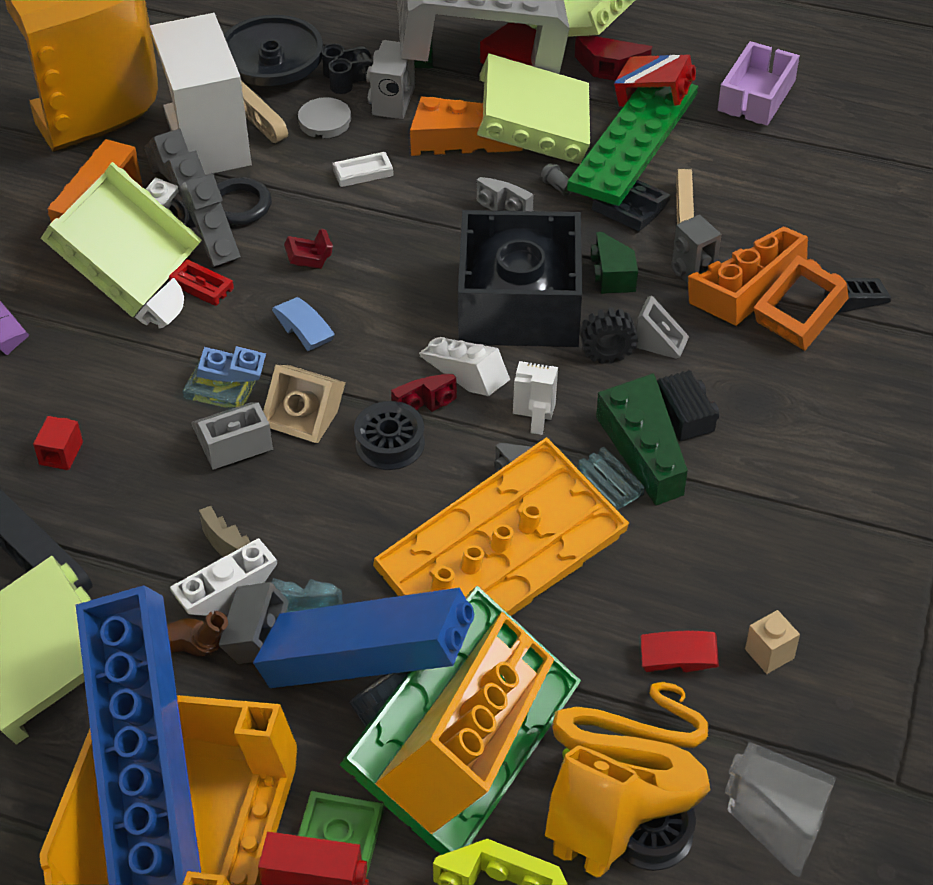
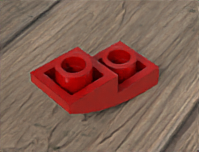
(679, 649)

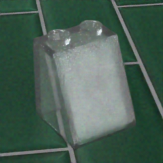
(779, 802)

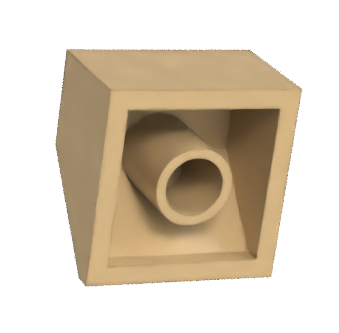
(302, 402)

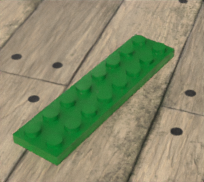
(629, 144)

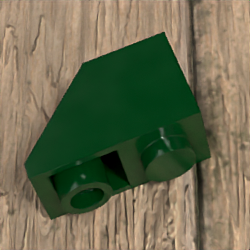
(615, 265)

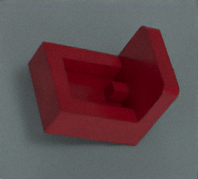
(309, 252)

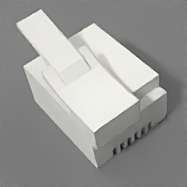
(535, 393)

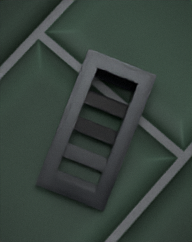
(858, 298)

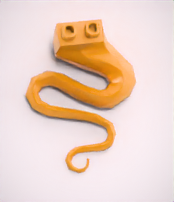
(621, 781)

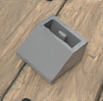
(234, 434)

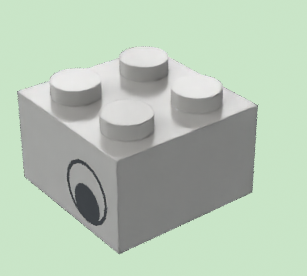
(390, 81)

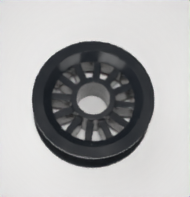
(389, 435)
(673, 836)

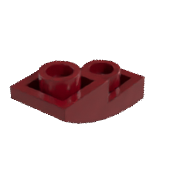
(428, 391)

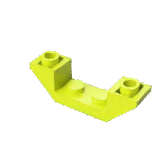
(498, 861)

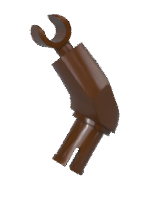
(197, 636)

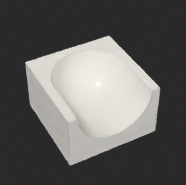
(204, 91)

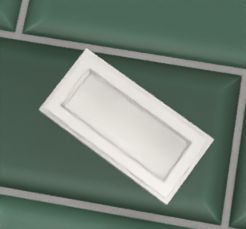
(363, 169)

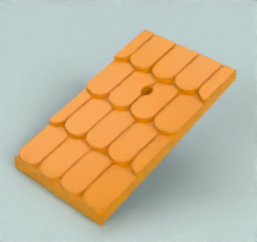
(508, 533)

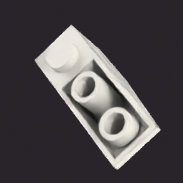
(474, 365)

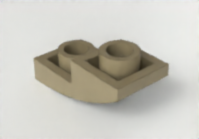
(220, 536)

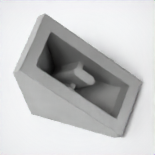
(659, 331)

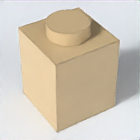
(772, 641)

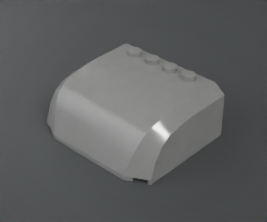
(550, 16)

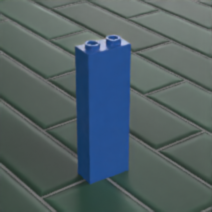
(365, 638)

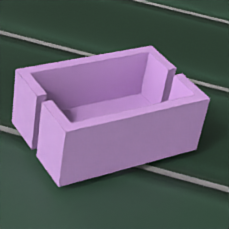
(752, 89)

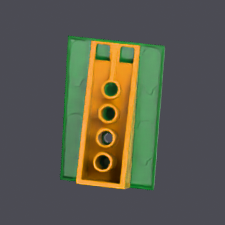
(462, 731)

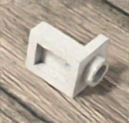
(162, 191)

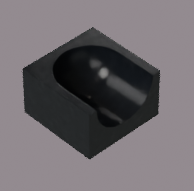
(520, 278)

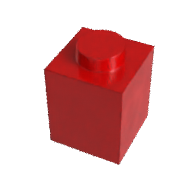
(58, 442)

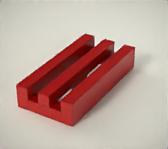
(198, 286)

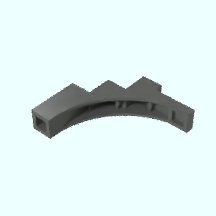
(198, 191)

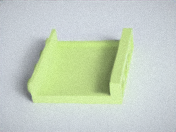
(592, 16)
(535, 109)
(121, 239)
(38, 644)

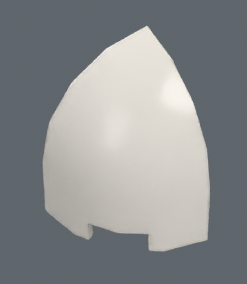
(163, 306)

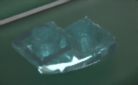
(313, 596)

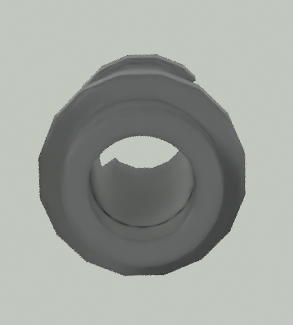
(552, 175)

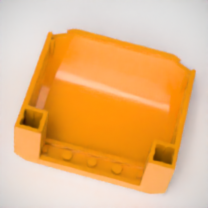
(88, 64)
(238, 781)

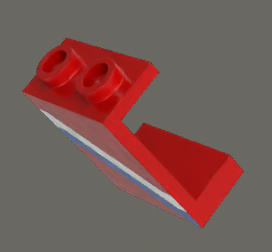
(655, 71)

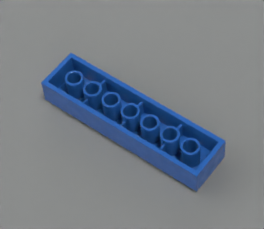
(137, 739)

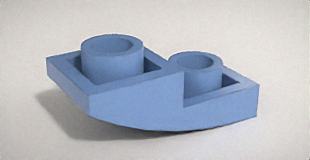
(305, 322)
(229, 367)

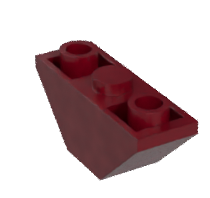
(607, 56)

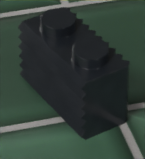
(688, 405)

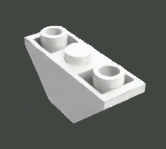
(216, 584)

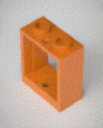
(789, 328)

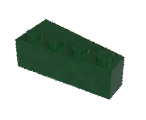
(644, 436)

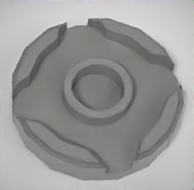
(324, 117)

